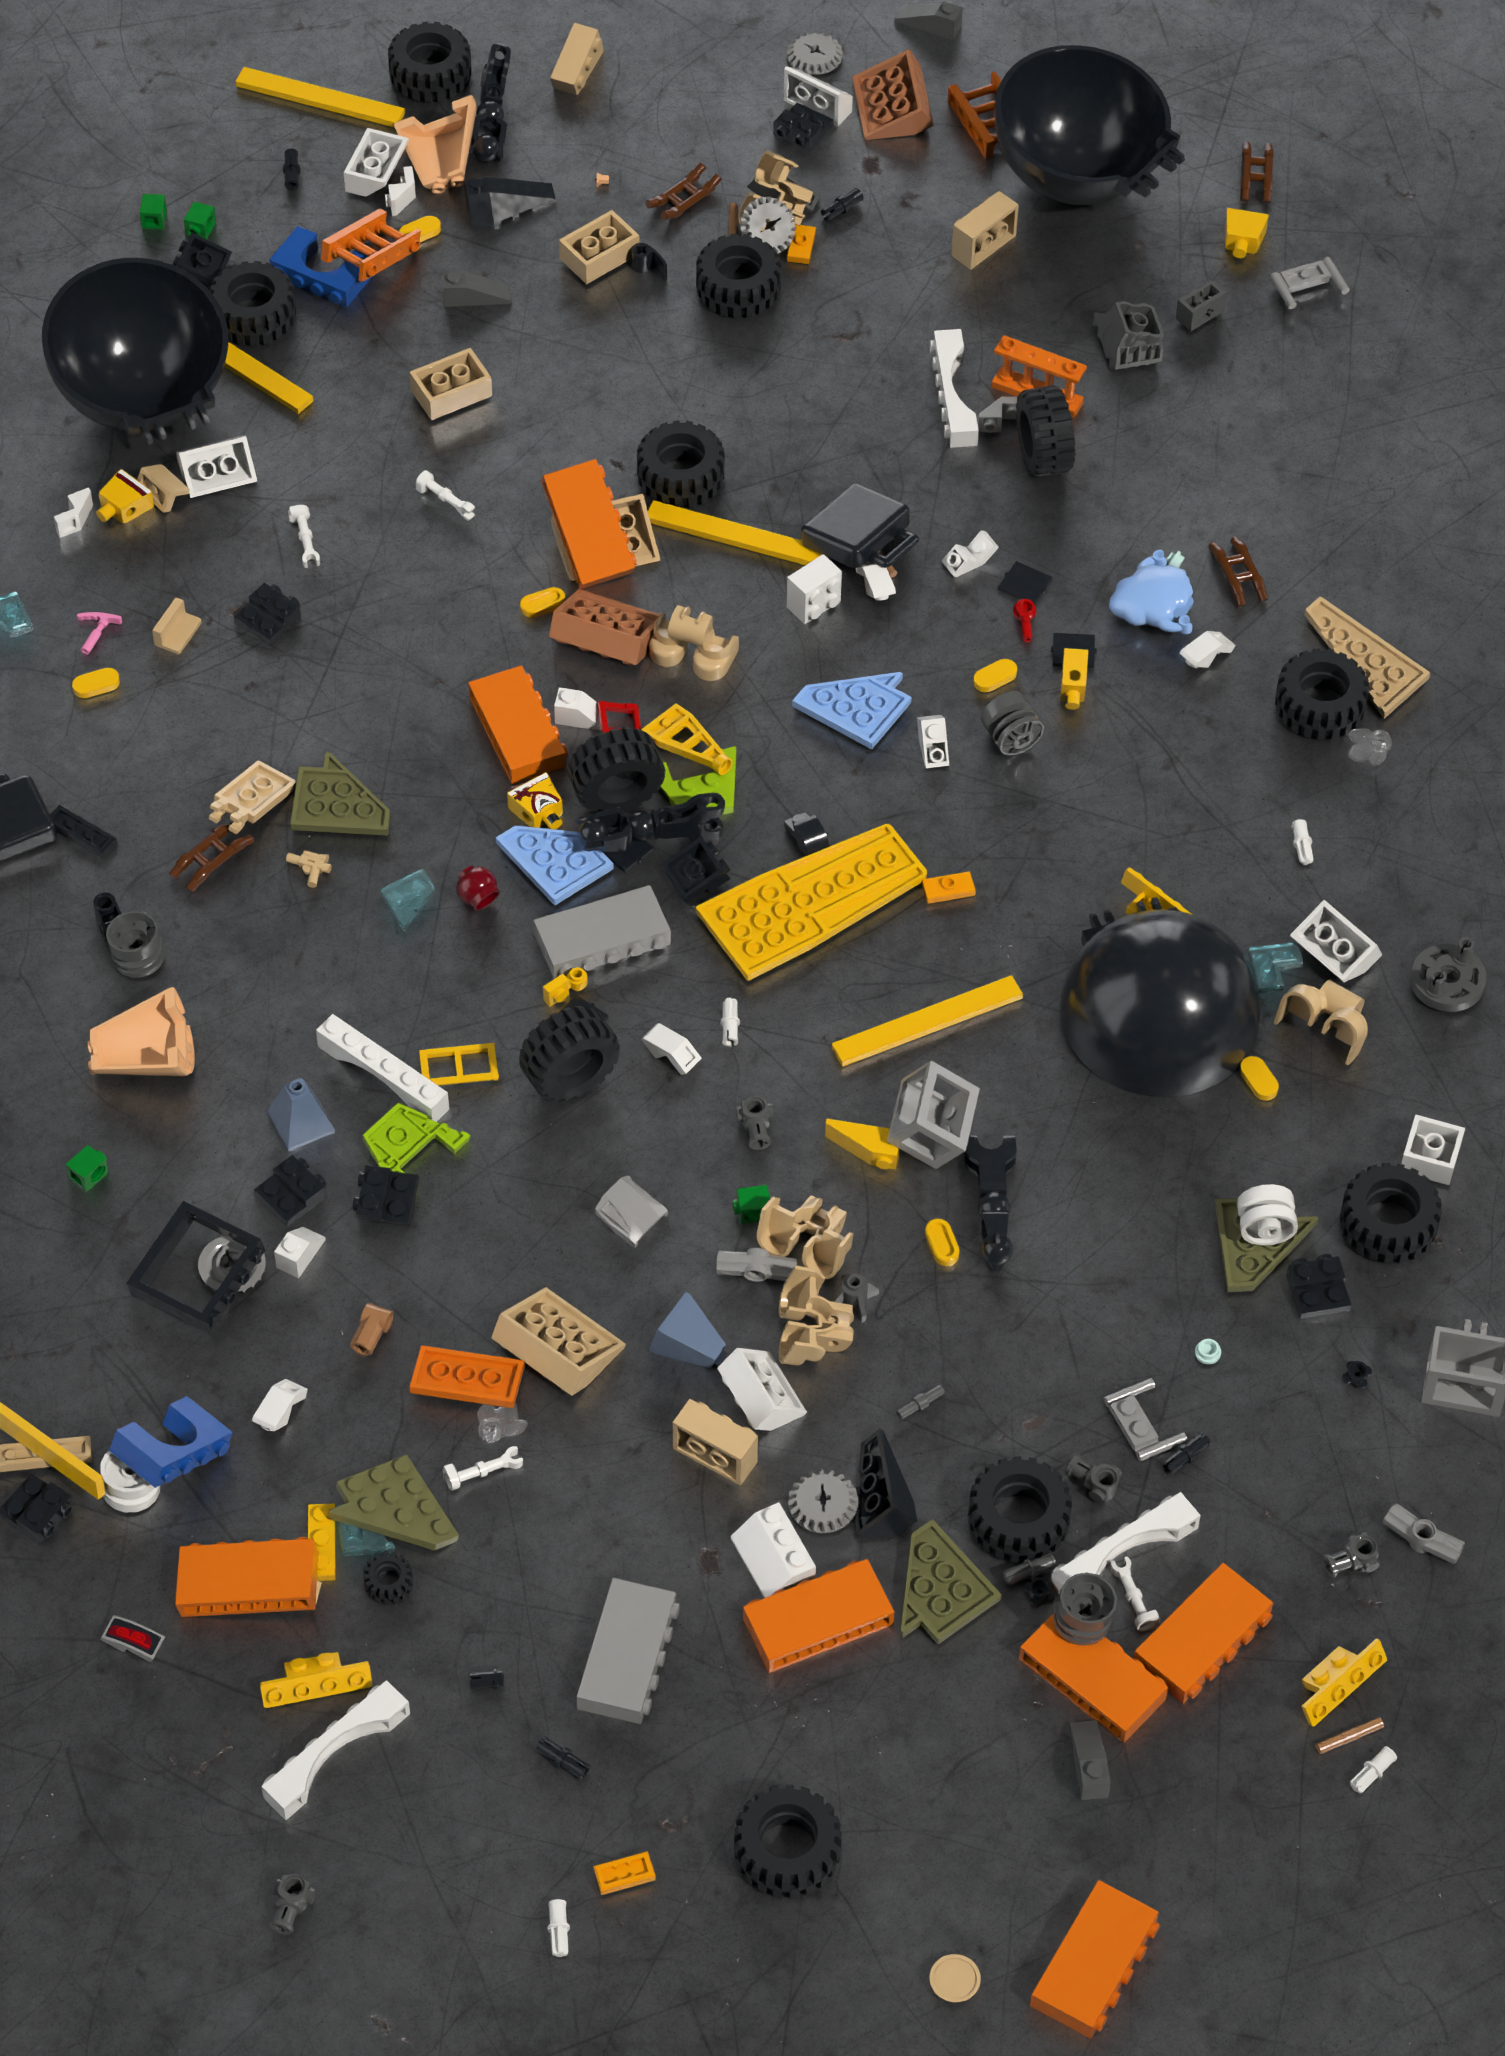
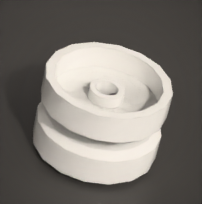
(1267, 1214)
(124, 1487)

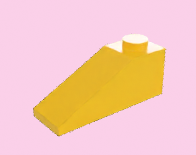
(864, 1142)

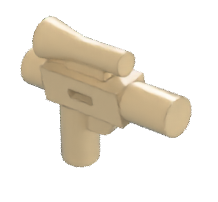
(311, 864)

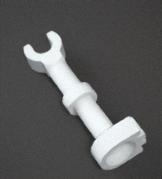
(426, 482)
(300, 514)
(481, 1469)
(1145, 1620)

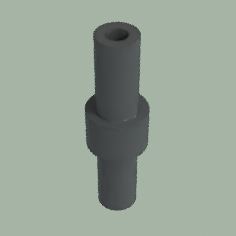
(920, 1402)

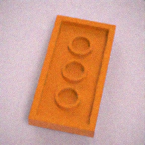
(467, 1376)

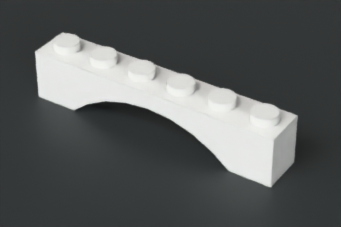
(960, 420)
(413, 1088)
(1167, 1522)
(376, 1713)

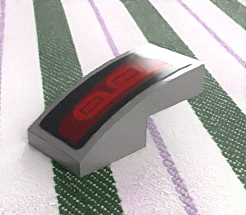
(132, 1636)

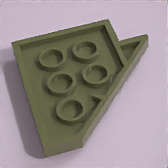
(336, 802)
(1250, 1263)
(394, 1504)
(942, 1586)

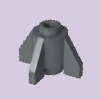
(855, 1291)

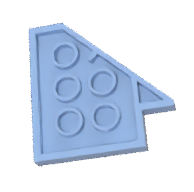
(856, 706)
(553, 860)

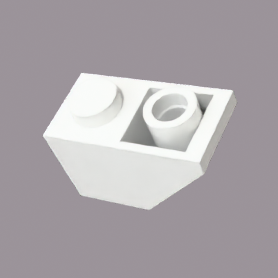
(933, 740)

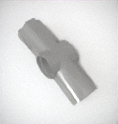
(754, 1265)
(1410, 1526)

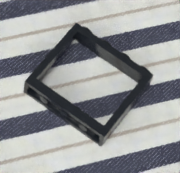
(165, 1245)

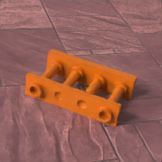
(969, 114)
(367, 230)
(1034, 357)

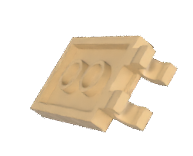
(251, 795)

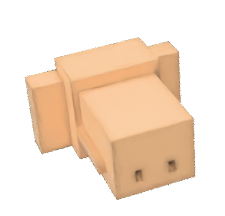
(602, 179)

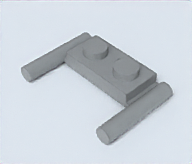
(1306, 277)
(1136, 1424)

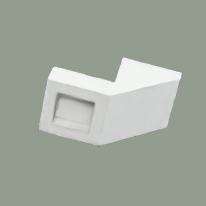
(401, 194)
(991, 418)
(73, 520)
(964, 559)
(877, 581)
(1205, 647)
(665, 1042)
(277, 1405)

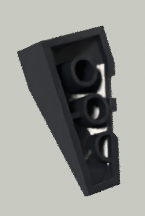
(496, 199)
(883, 1496)

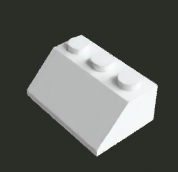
(816, 95)
(373, 162)
(216, 466)
(1336, 942)
(760, 1389)
(773, 1551)

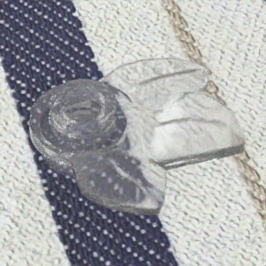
(1369, 745)
(501, 1421)

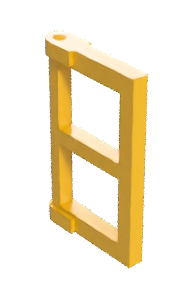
(457, 1051)

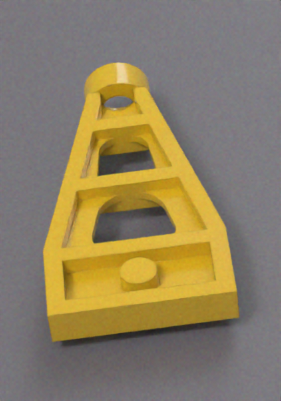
(675, 720)

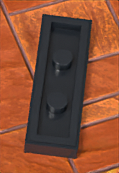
(82, 832)

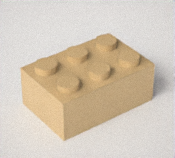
(984, 230)
(598, 246)
(450, 383)
(715, 1441)

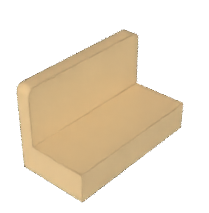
(163, 485)
(175, 627)

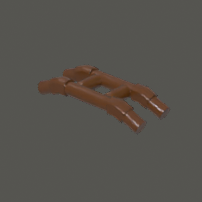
(1247, 176)
(687, 185)
(1234, 579)
(209, 866)

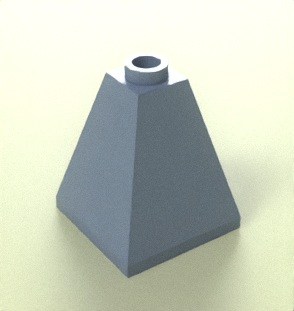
(299, 1115)
(689, 1336)

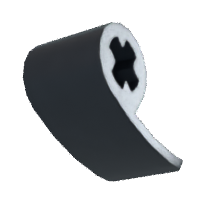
(645, 257)

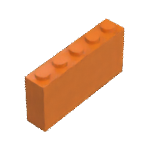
(588, 524)
(518, 724)
(247, 1577)
(818, 1615)
(1204, 1632)
(1096, 1679)
(1095, 1959)

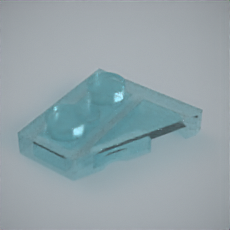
(13, 616)
(408, 896)
(361, 1542)

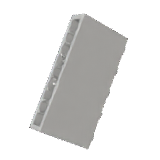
(602, 931)
(627, 1651)

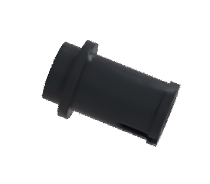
(487, 1679)

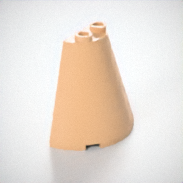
(442, 146)
(144, 1040)

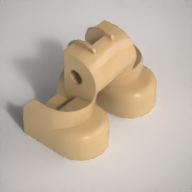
(772, 173)
(672, 637)
(1331, 999)
(781, 1229)
(832, 1327)

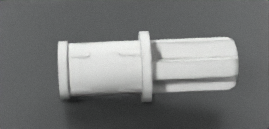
(1302, 841)
(730, 1022)
(1373, 1770)
(558, 1927)

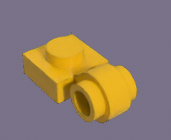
(558, 989)

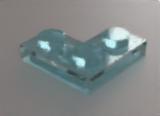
(1268, 962)

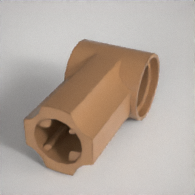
(373, 1323)

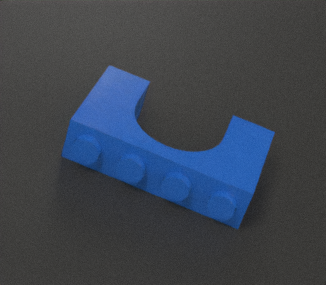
(337, 285)
(163, 1462)

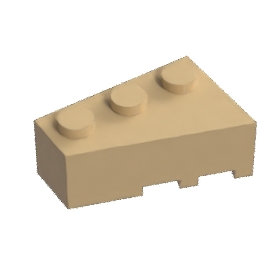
(577, 59)

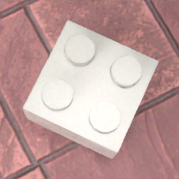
(814, 589)
(1433, 1148)

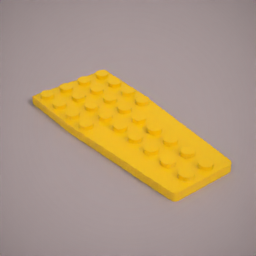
(810, 899)

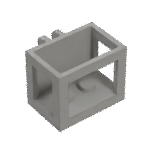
(928, 1122)
(1466, 1370)

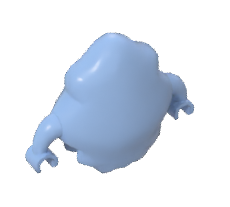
(1155, 596)

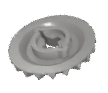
(815, 63)
(769, 209)
(214, 1263)
(807, 1509)

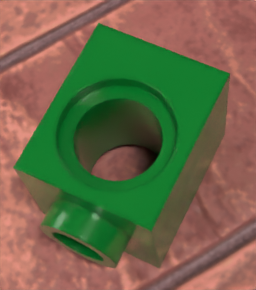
(153, 211)
(200, 220)
(87, 1168)
(750, 1203)

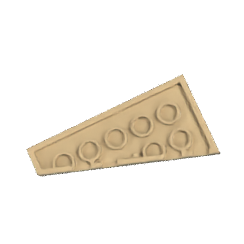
(1388, 670)

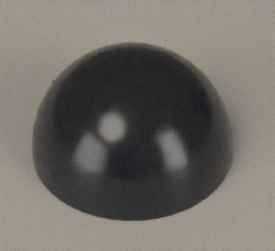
(1084, 125)
(136, 345)
(1160, 1002)

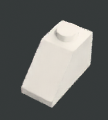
(576, 709)
(297, 1250)

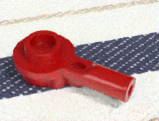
(1025, 611)

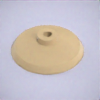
(955, 1978)

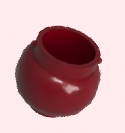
(477, 887)

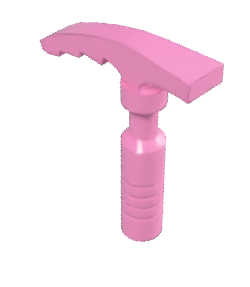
(104, 619)

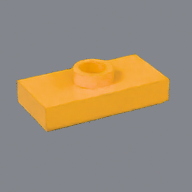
(802, 244)
(948, 887)
(624, 1873)

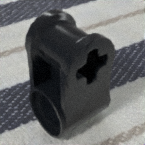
(105, 916)

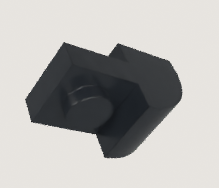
(807, 832)

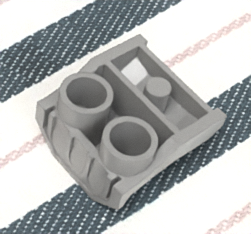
(629, 1210)

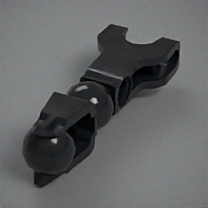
(490, 110)
(665, 823)
(993, 1207)

